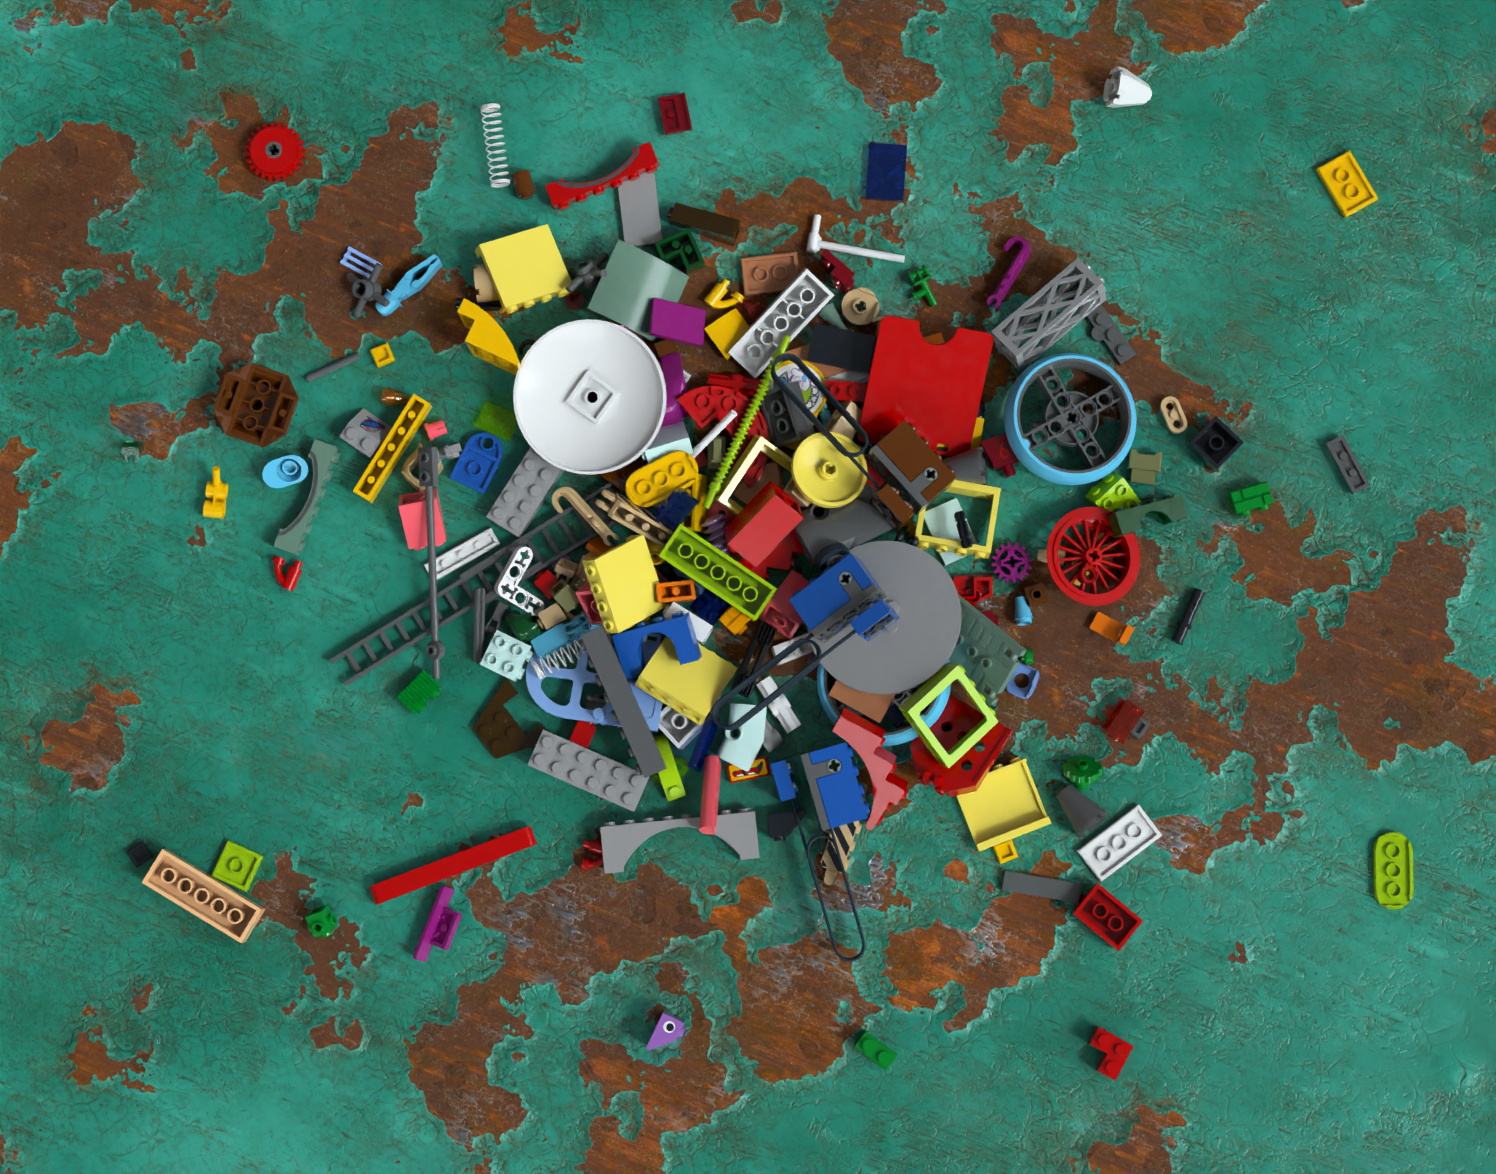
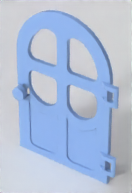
(648, 704)

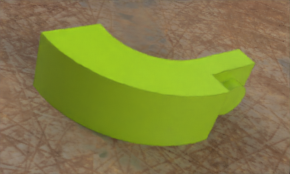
(670, 776)

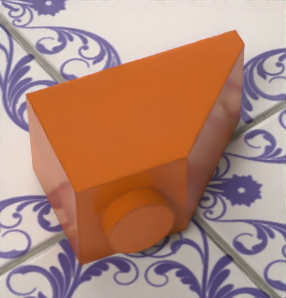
(675, 592)

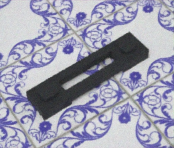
(763, 634)

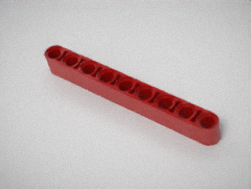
(452, 865)

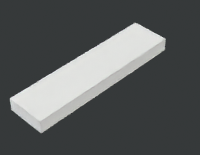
(465, 553)

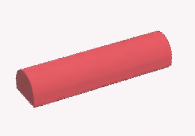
(710, 795)

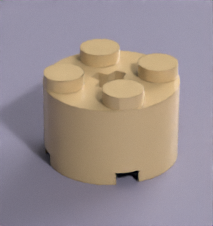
(483, 284)

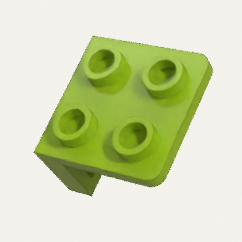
(1112, 493)

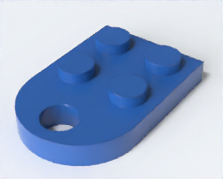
(477, 464)

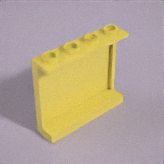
(525, 268)
(624, 584)
(689, 686)
(1003, 805)

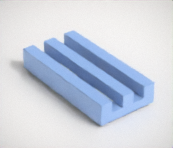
(347, 256)

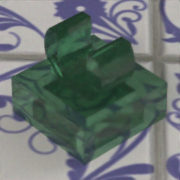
(132, 448)

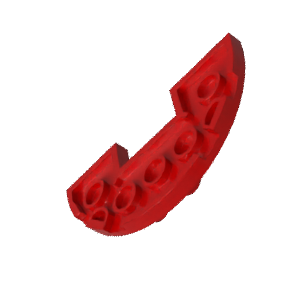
(716, 402)

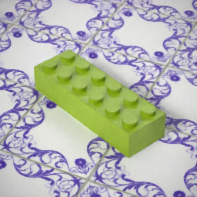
(717, 572)

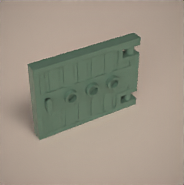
(984, 652)

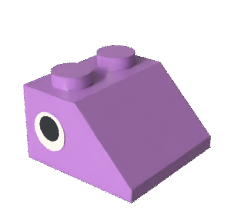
(666, 1031)

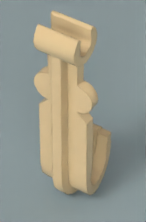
(585, 510)

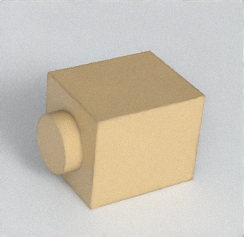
(551, 617)

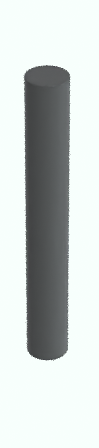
(332, 367)

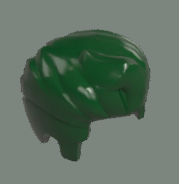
(522, 625)

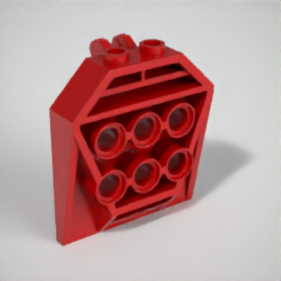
(955, 780)

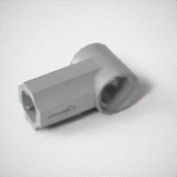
(771, 738)

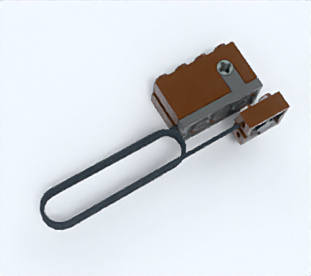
(898, 458)

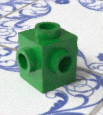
(321, 921)

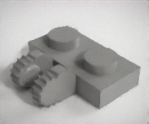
(451, 452)

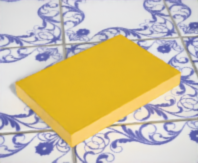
(1347, 184)

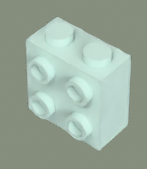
(507, 656)

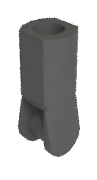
(497, 615)

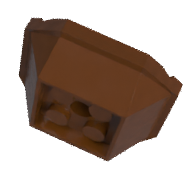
(237, 400)

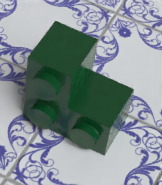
(681, 246)

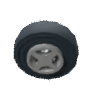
(830, 555)

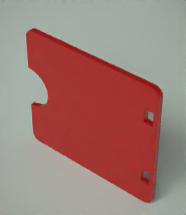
(926, 384)

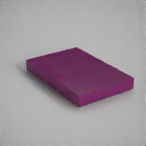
(677, 322)

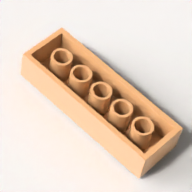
(203, 895)

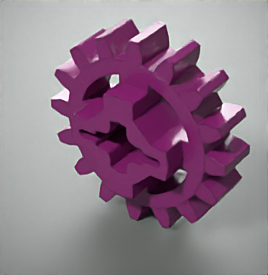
(1011, 554)

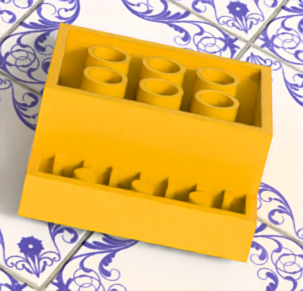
(487, 338)

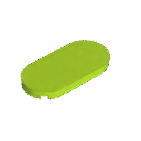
(1393, 870)

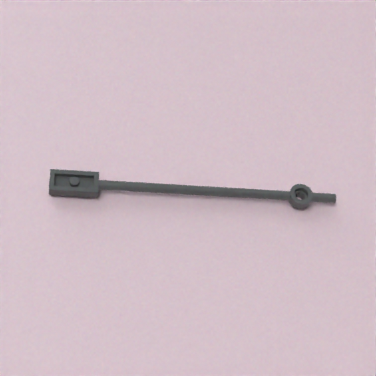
(429, 477)

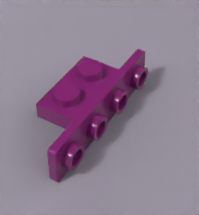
(440, 925)

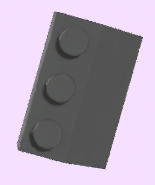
(783, 418)

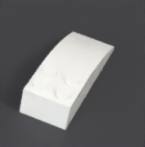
(784, 316)

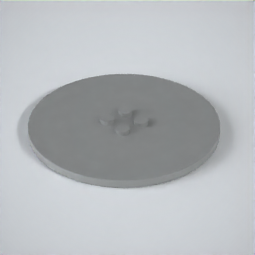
(914, 644)

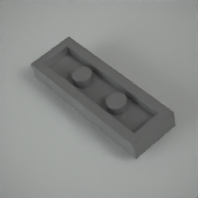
(1347, 464)

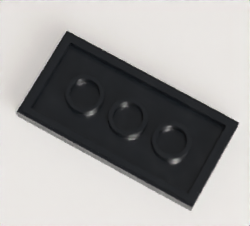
(841, 348)

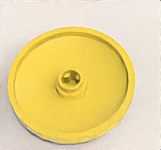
(826, 474)

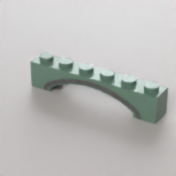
(292, 537)

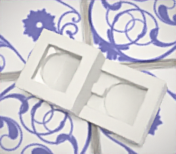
(804, 649)

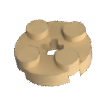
(854, 297)

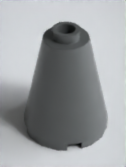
(969, 466)
(1080, 810)

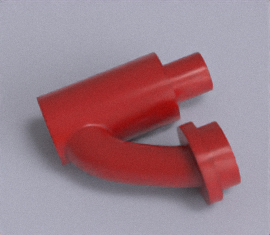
(292, 576)
(595, 847)

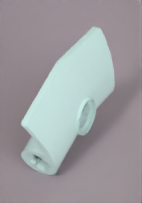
(744, 748)

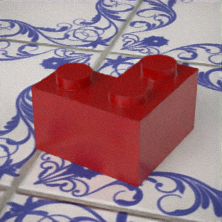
(1115, 1052)

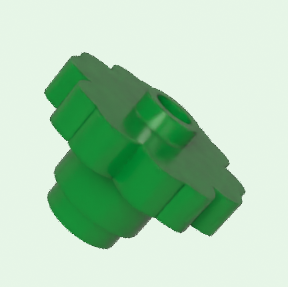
(1082, 771)

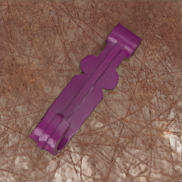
(1012, 272)

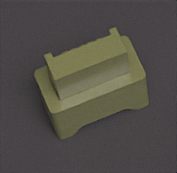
(716, 453)
(1143, 467)

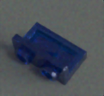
(677, 509)
(709, 607)

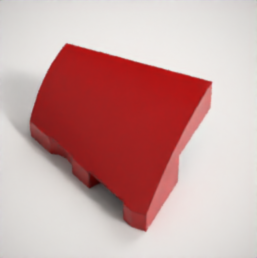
(974, 586)

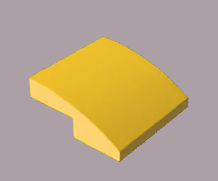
(727, 331)

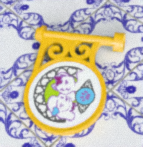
(813, 397)

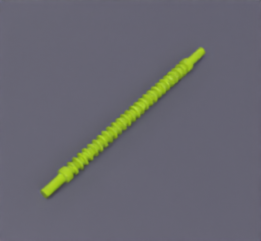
(744, 426)

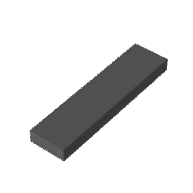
(1041, 886)

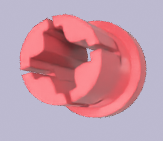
(435, 429)

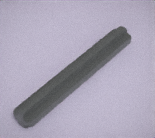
(479, 621)

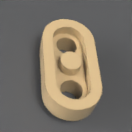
(1173, 415)

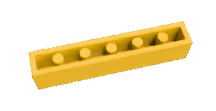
(392, 448)

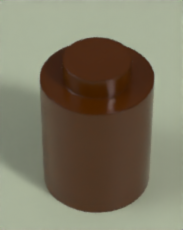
(523, 184)

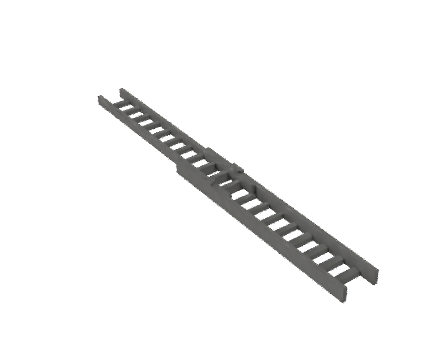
(470, 573)

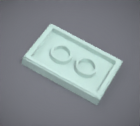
(943, 525)

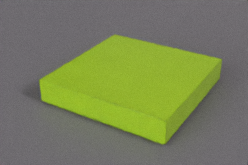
(237, 865)

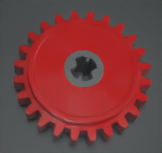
(276, 165)

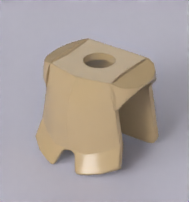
(410, 464)

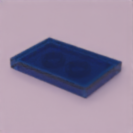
(886, 172)
(703, 744)

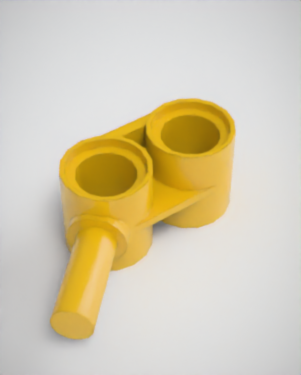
(217, 494)

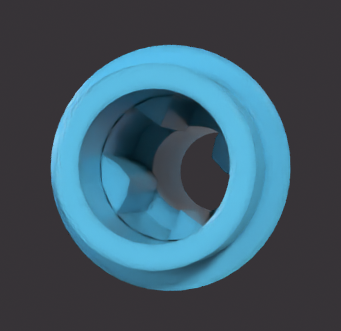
(1022, 612)

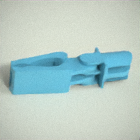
(408, 284)
(561, 635)

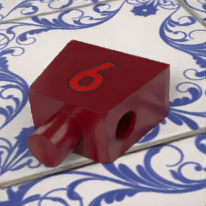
(1000, 454)

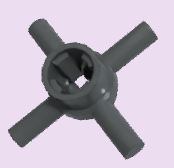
(587, 273)
(367, 289)

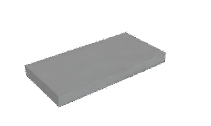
(640, 211)

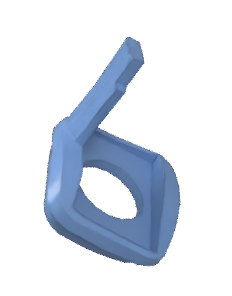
(1026, 692)

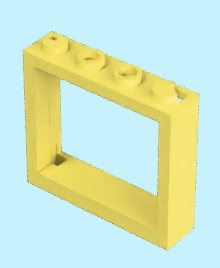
(944, 545)

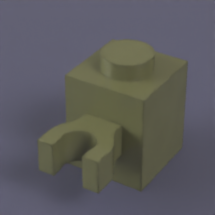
(565, 593)

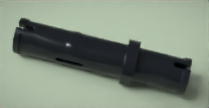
(1184, 624)

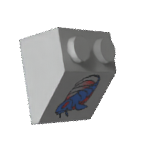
(365, 433)

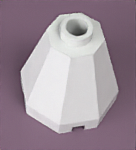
(1125, 89)

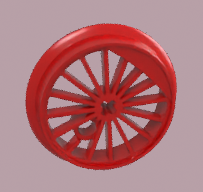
(1096, 519)

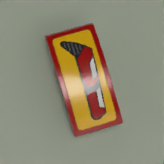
(759, 769)

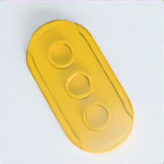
(660, 478)

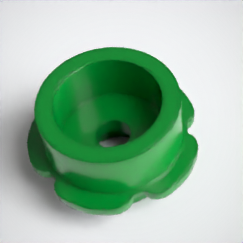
(1028, 657)

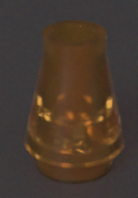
(393, 397)

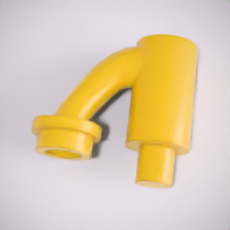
(714, 298)

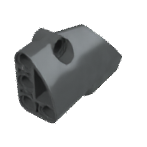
(846, 524)

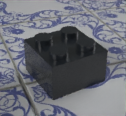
(1214, 444)

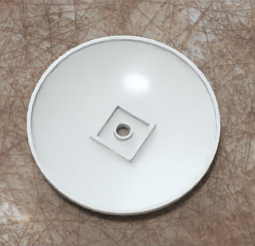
(554, 401)

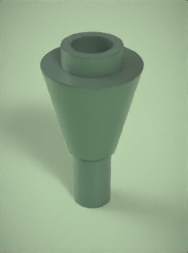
(831, 315)

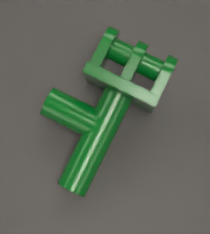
(925, 290)

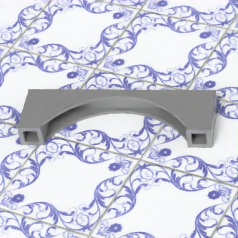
(622, 840)

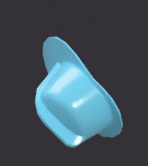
(285, 471)

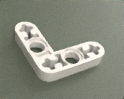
(512, 582)

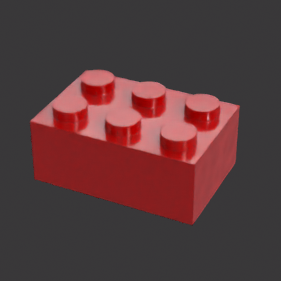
(1106, 916)

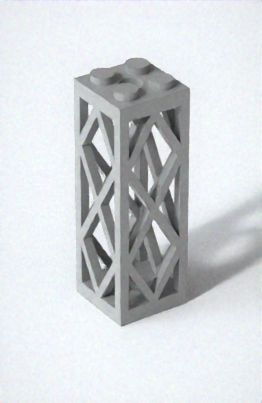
(1090, 291)

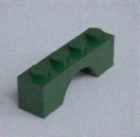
(1167, 511)

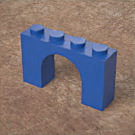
(677, 628)

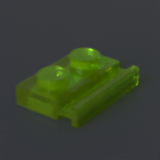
(497, 421)

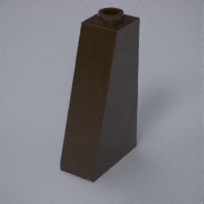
(705, 223)

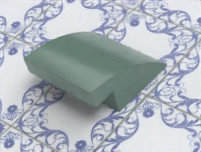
(630, 285)

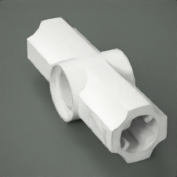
(780, 706)

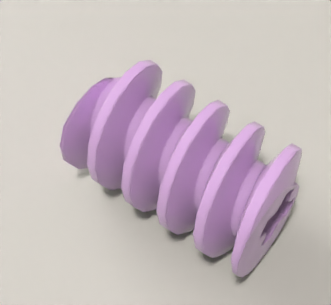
(716, 532)

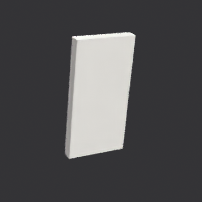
(1119, 843)

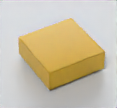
(382, 355)
(1005, 851)

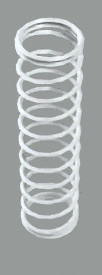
(485, 108)
(537, 669)

